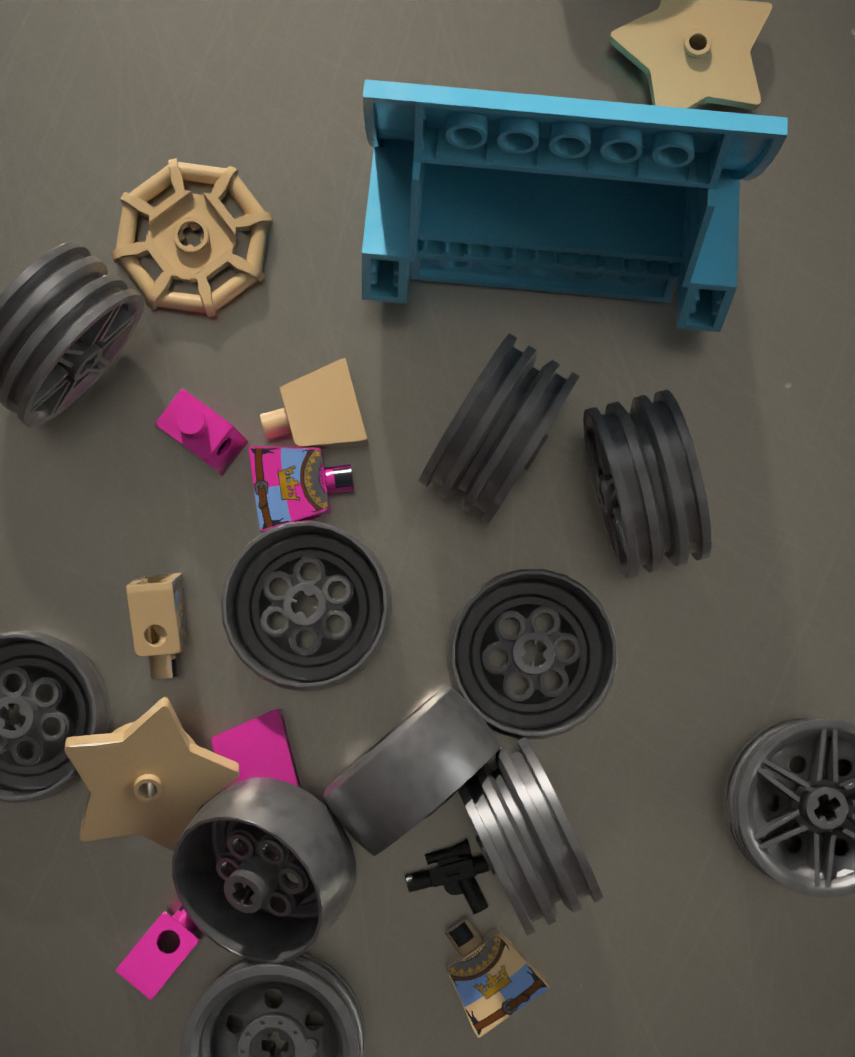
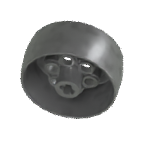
(249, 603)
(576, 618)
(78, 704)
(411, 771)
(245, 894)

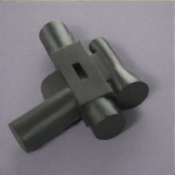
(455, 872)

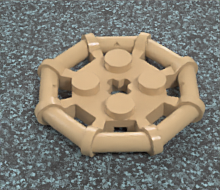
(189, 262)

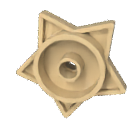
(691, 77)
(146, 778)

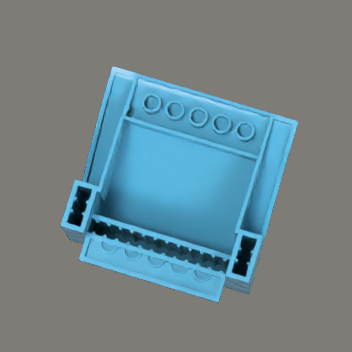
(558, 195)

